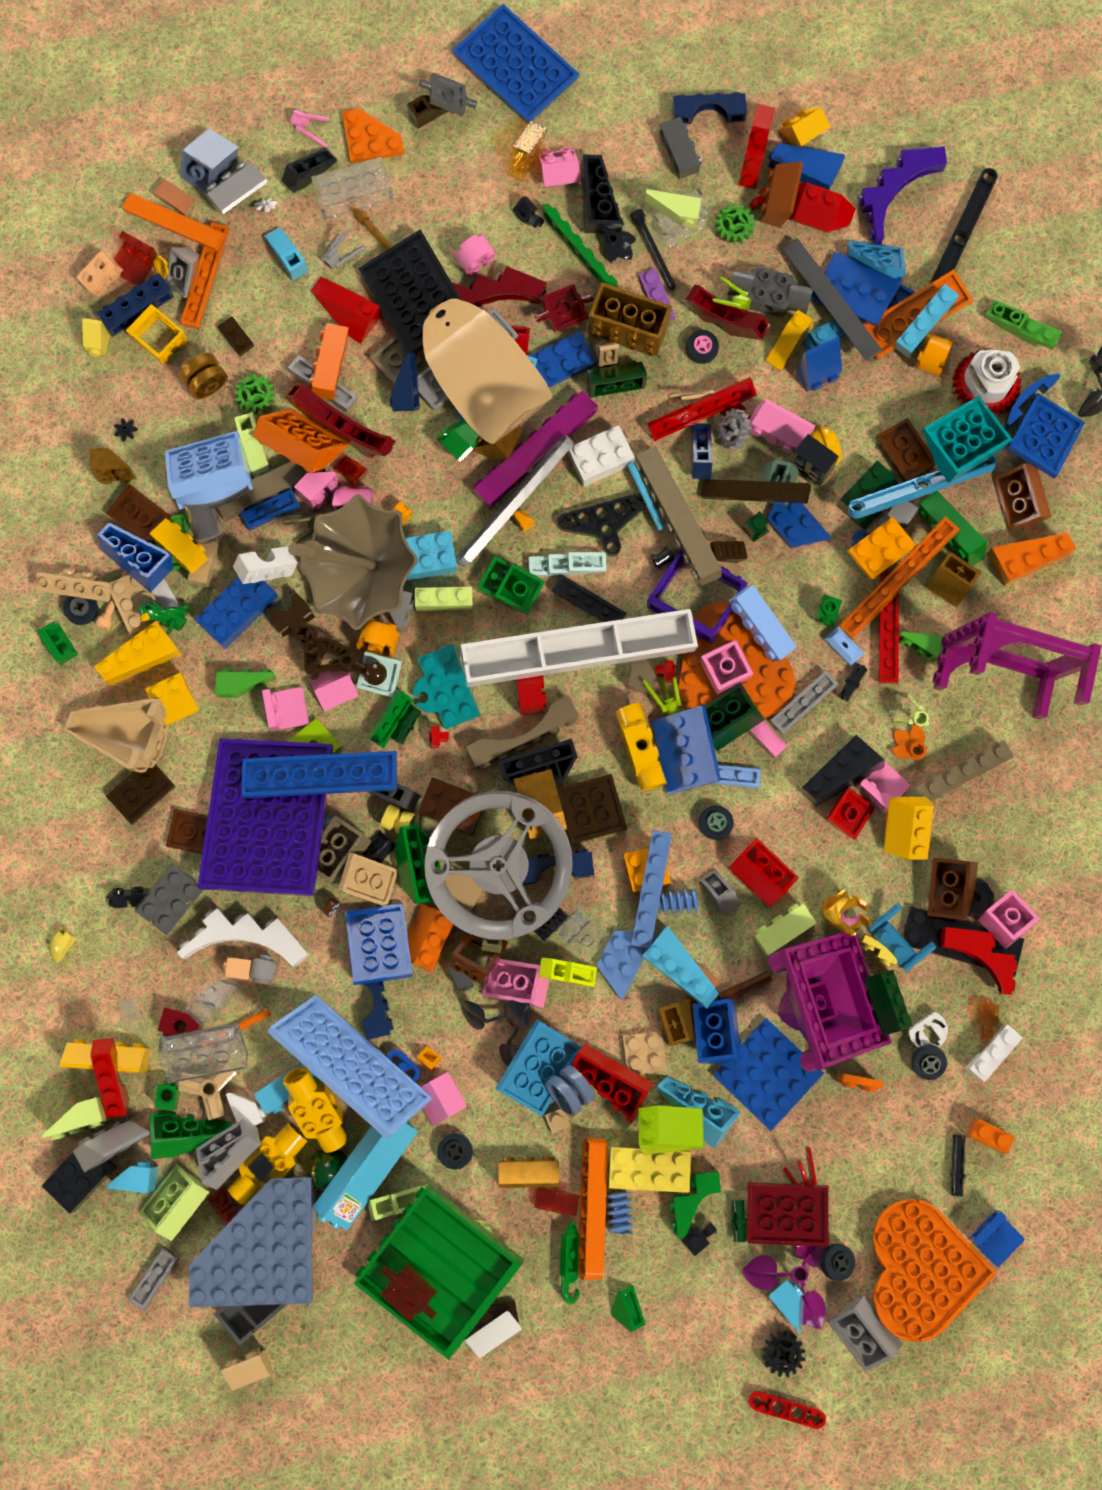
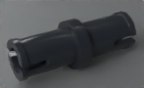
(852, 682)

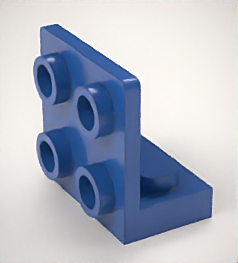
(996, 1238)

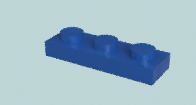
(270, 509)

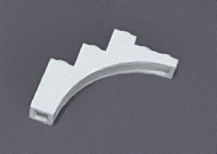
(220, 929)

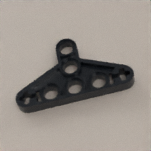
(594, 525)

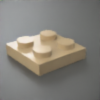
(645, 1052)

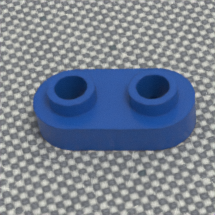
(405, 1063)

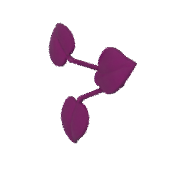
(762, 1275)

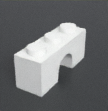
(253, 569)
(993, 1055)

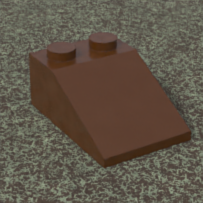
(951, 888)

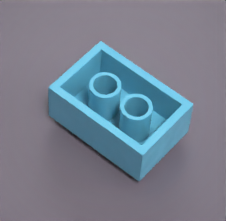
(434, 555)

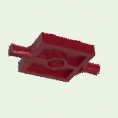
(564, 308)

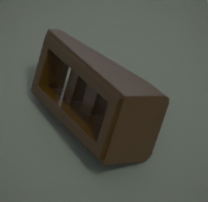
(730, 550)

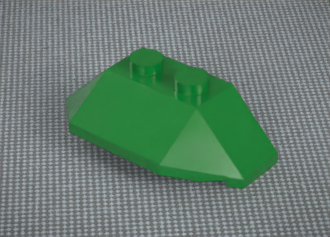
(410, 858)

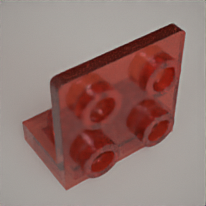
(134, 258)

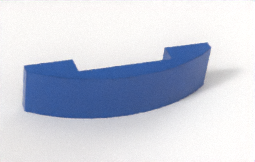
(1043, 385)

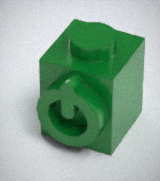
(828, 610)

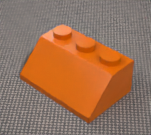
(428, 937)

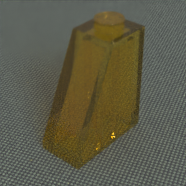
(526, 150)

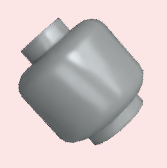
(263, 969)

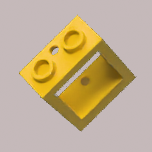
(144, 321)

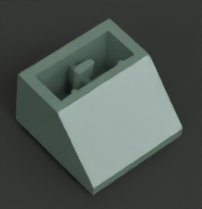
(779, 472)

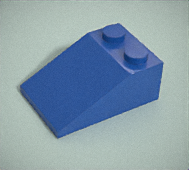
(821, 365)

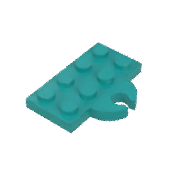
(446, 688)

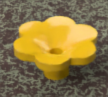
(161, 266)

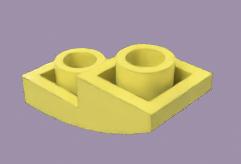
(883, 954)

